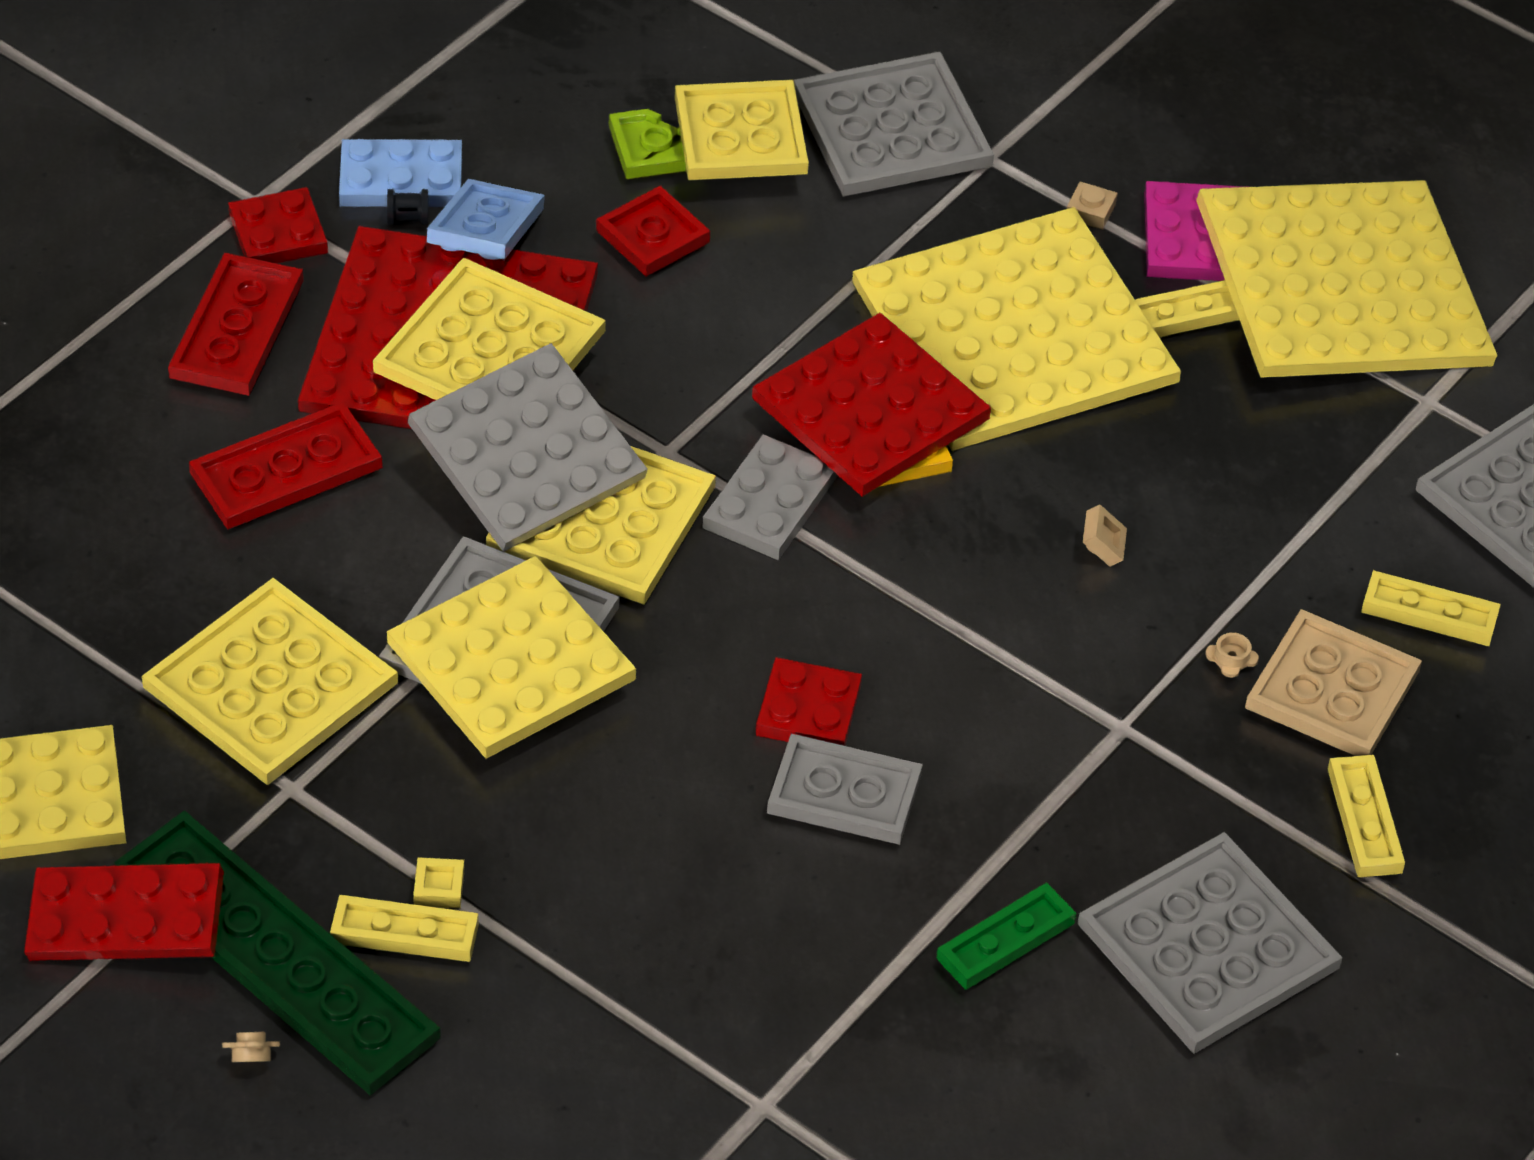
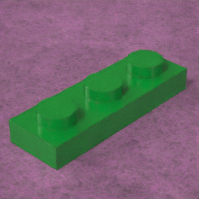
(1006, 936)

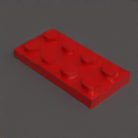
(236, 324)
(285, 465)
(124, 912)

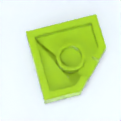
(646, 144)

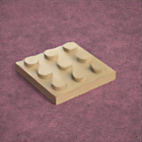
(1333, 684)

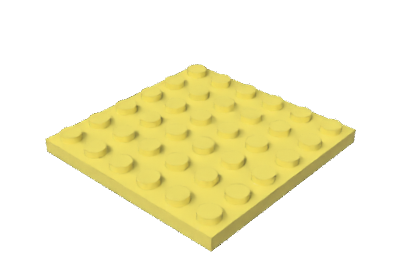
(1344, 278)
(1024, 321)

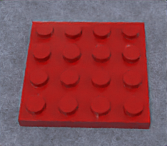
(871, 403)

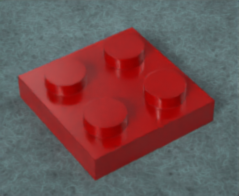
(278, 226)
(653, 230)
(808, 702)

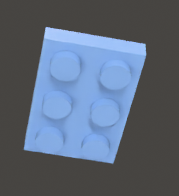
(401, 165)
(485, 219)

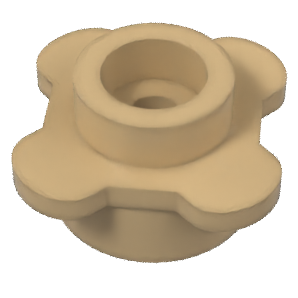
(1232, 654)
(251, 1047)

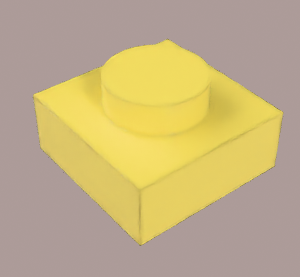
(439, 882)

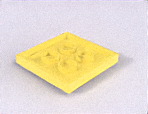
(741, 130)
(59, 792)

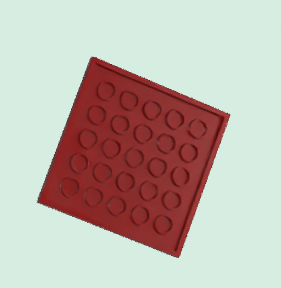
(380, 291)

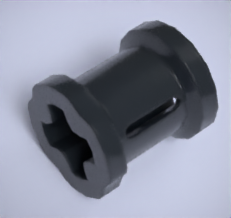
(407, 207)

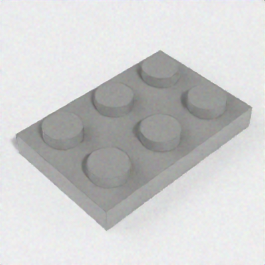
(769, 497)
(845, 789)

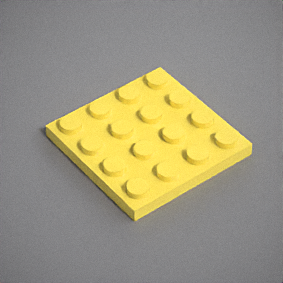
(478, 326)
(628, 536)
(511, 656)
(270, 680)

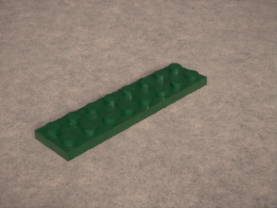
(297, 964)

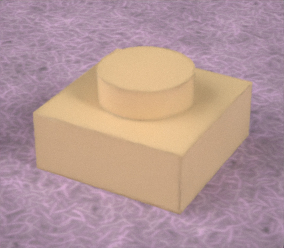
(1093, 204)
(1104, 535)

